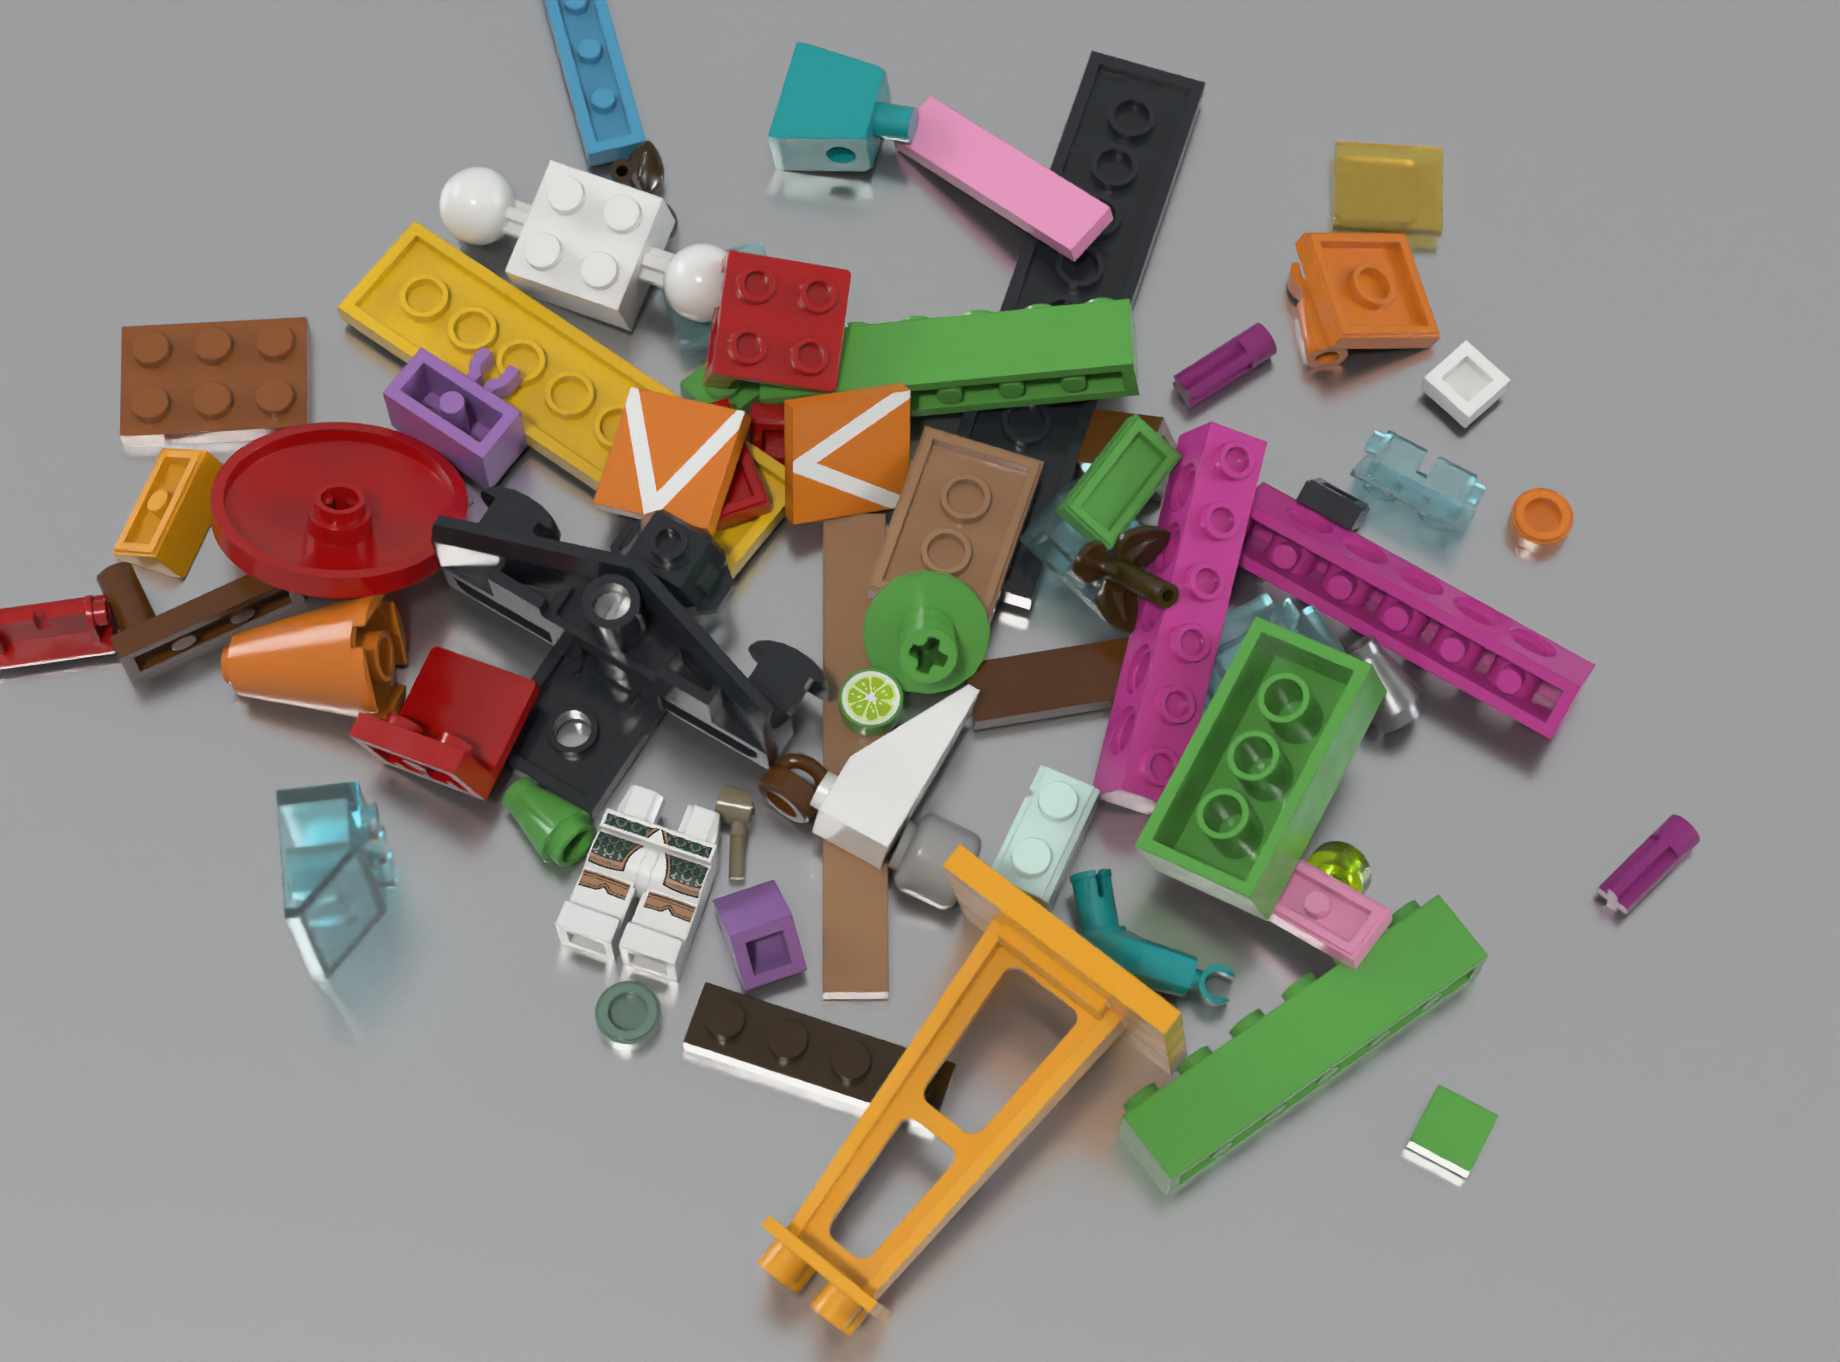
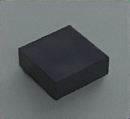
(1333, 503)

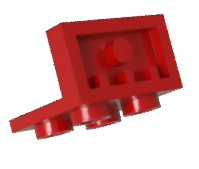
(777, 323)
(453, 723)

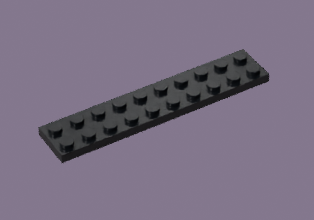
(1126, 152)

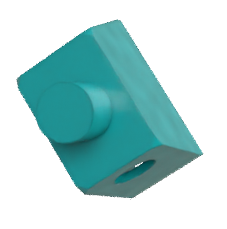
(835, 113)

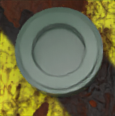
(628, 1015)

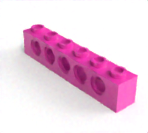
(1412, 612)
(1176, 646)

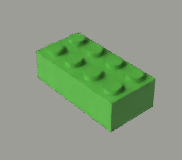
(1261, 767)

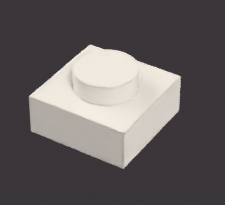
(1465, 384)

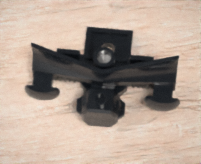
(620, 641)

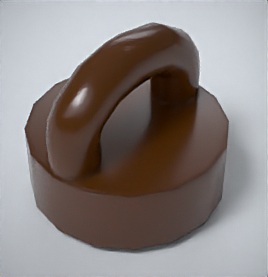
(789, 791)

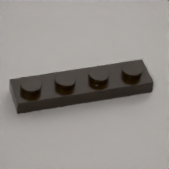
(799, 1049)

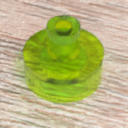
(1343, 863)

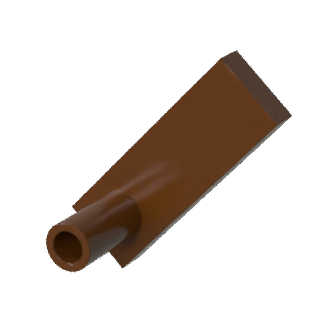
(156, 641)

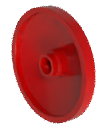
(335, 509)

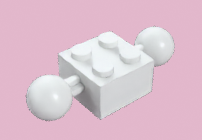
(585, 243)

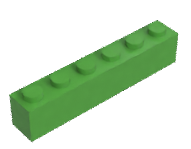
(992, 358)
(1298, 1045)

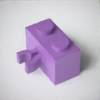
(460, 413)

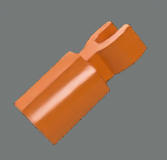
(1312, 333)

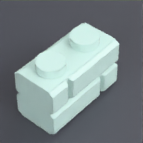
(1047, 834)

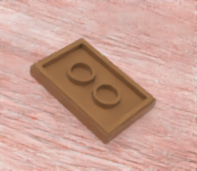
(959, 514)

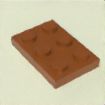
(213, 381)

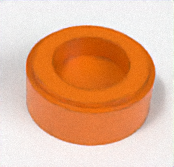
(1540, 520)

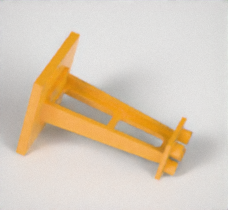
(1015, 937)

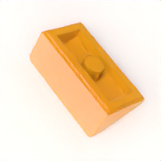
(170, 513)

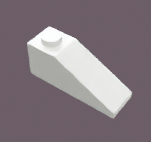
(887, 779)

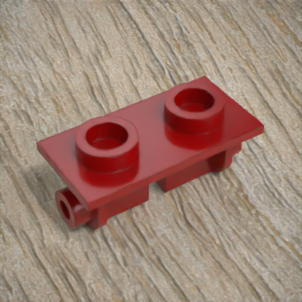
(55, 631)

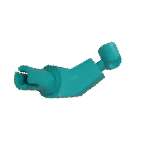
(1151, 963)

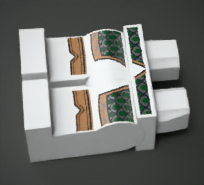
(643, 885)

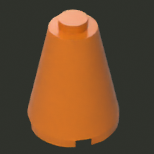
(324, 659)

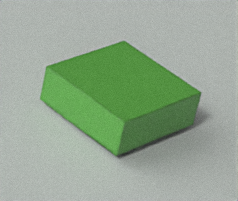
(1452, 1131)

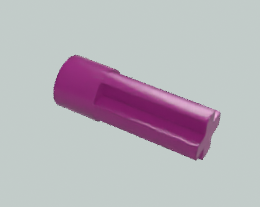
(1224, 364)
(1649, 864)

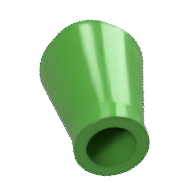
(552, 824)

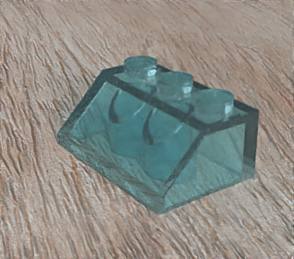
(332, 871)

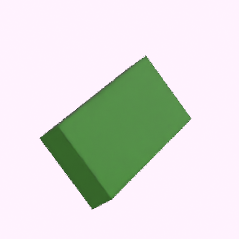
(1118, 482)

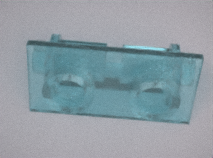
(1396, 475)

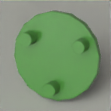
(926, 631)

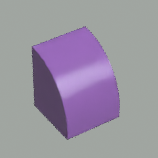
(760, 934)

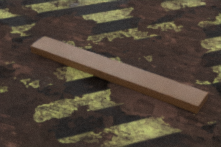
(852, 889)

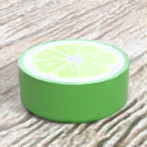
(870, 702)

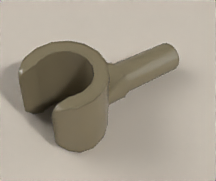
(737, 809)

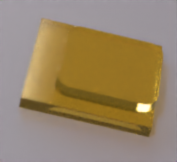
(1387, 188)

